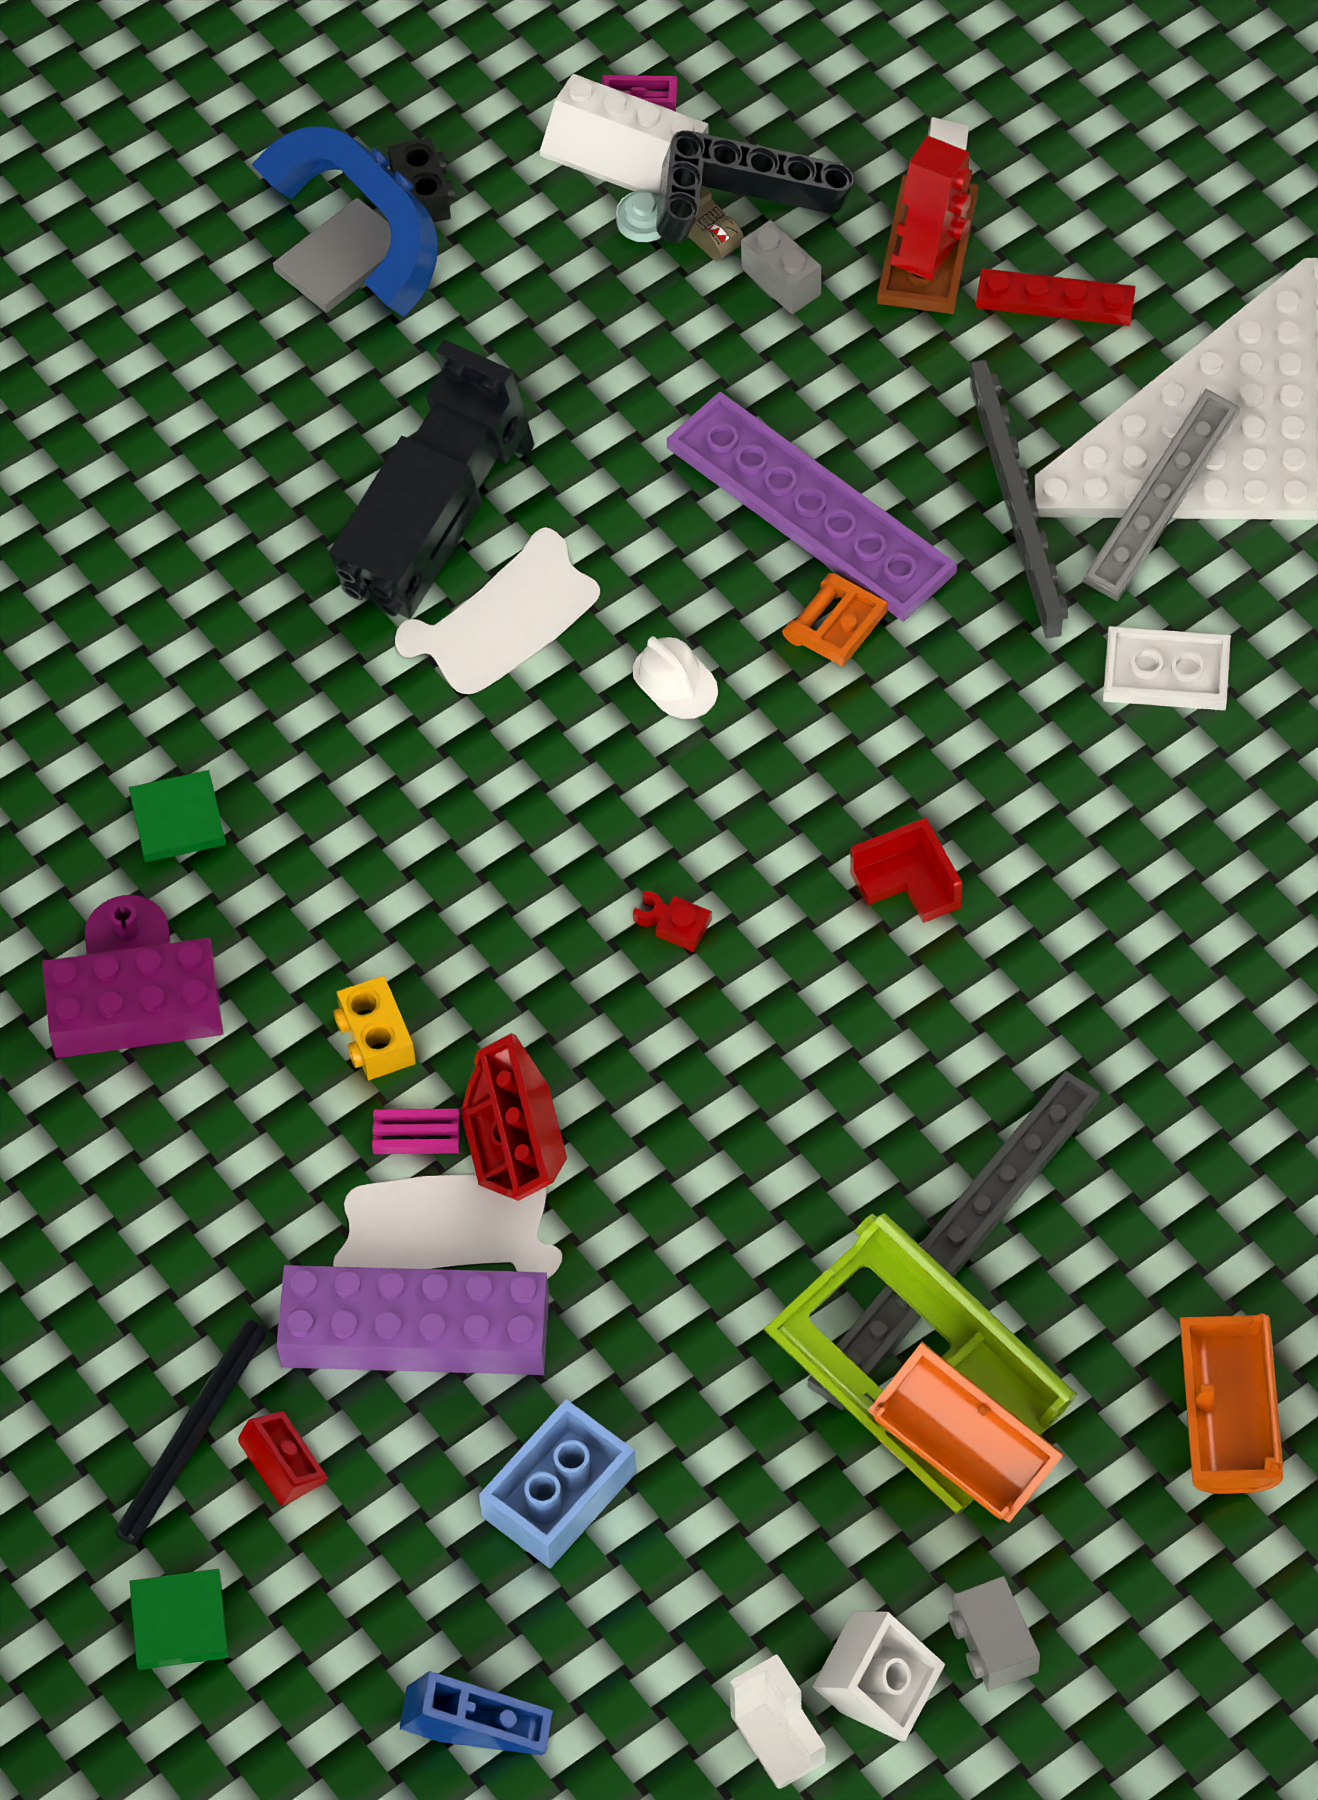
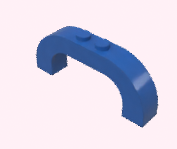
(413, 245)

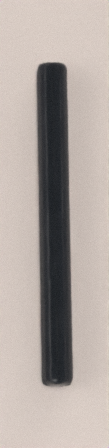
(190, 1432)

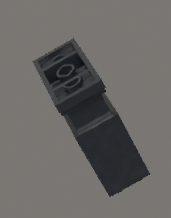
(431, 483)

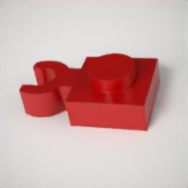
(677, 923)

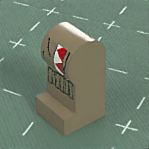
(714, 230)

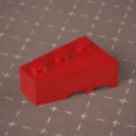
(936, 207)

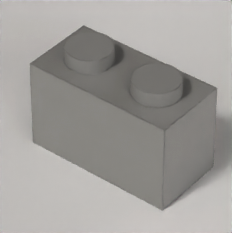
(781, 267)
(994, 1633)

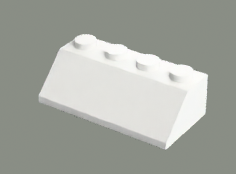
(612, 134)

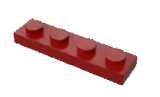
(1055, 297)

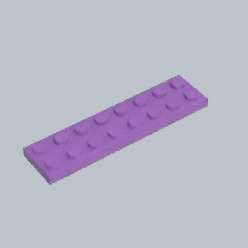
(811, 505)

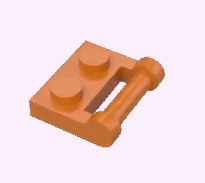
(844, 627)

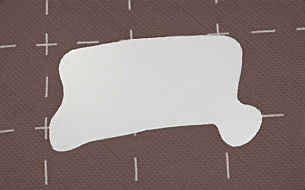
(506, 619)
(443, 1224)

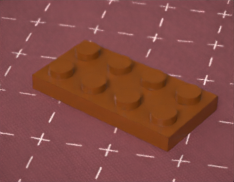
(912, 291)

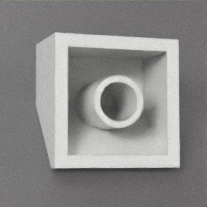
(879, 1673)

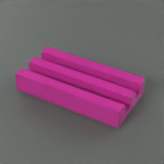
(639, 85)
(416, 1124)

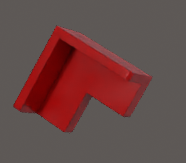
(909, 862)

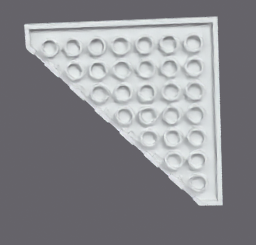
(1268, 456)

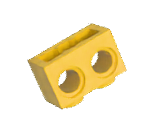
(380, 1026)

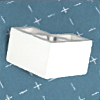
(770, 1717)

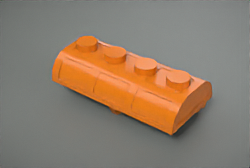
(1231, 1403)
(964, 1433)

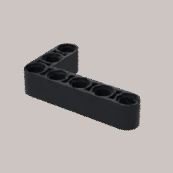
(742, 169)

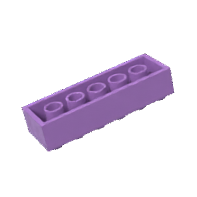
(413, 1320)

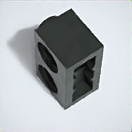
(425, 170)

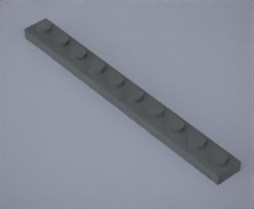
(972, 1217)

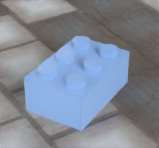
(557, 1483)

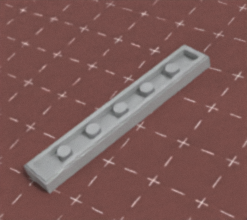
(1161, 495)

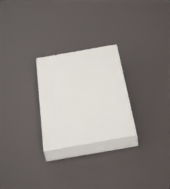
(1167, 668)

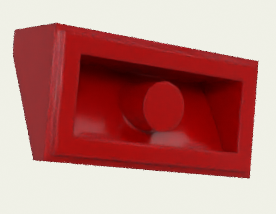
(281, 1457)

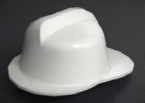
(675, 678)

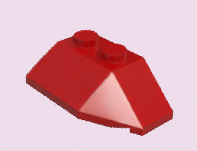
(511, 1122)

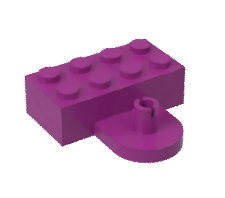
(131, 984)

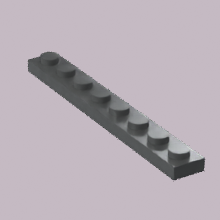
(1021, 510)

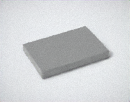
(337, 255)

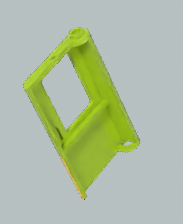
(977, 1340)

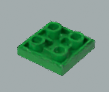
(177, 816)
(178, 1619)

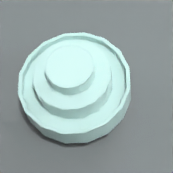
(638, 215)

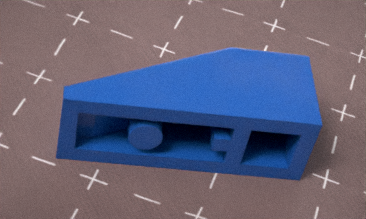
(473, 1716)

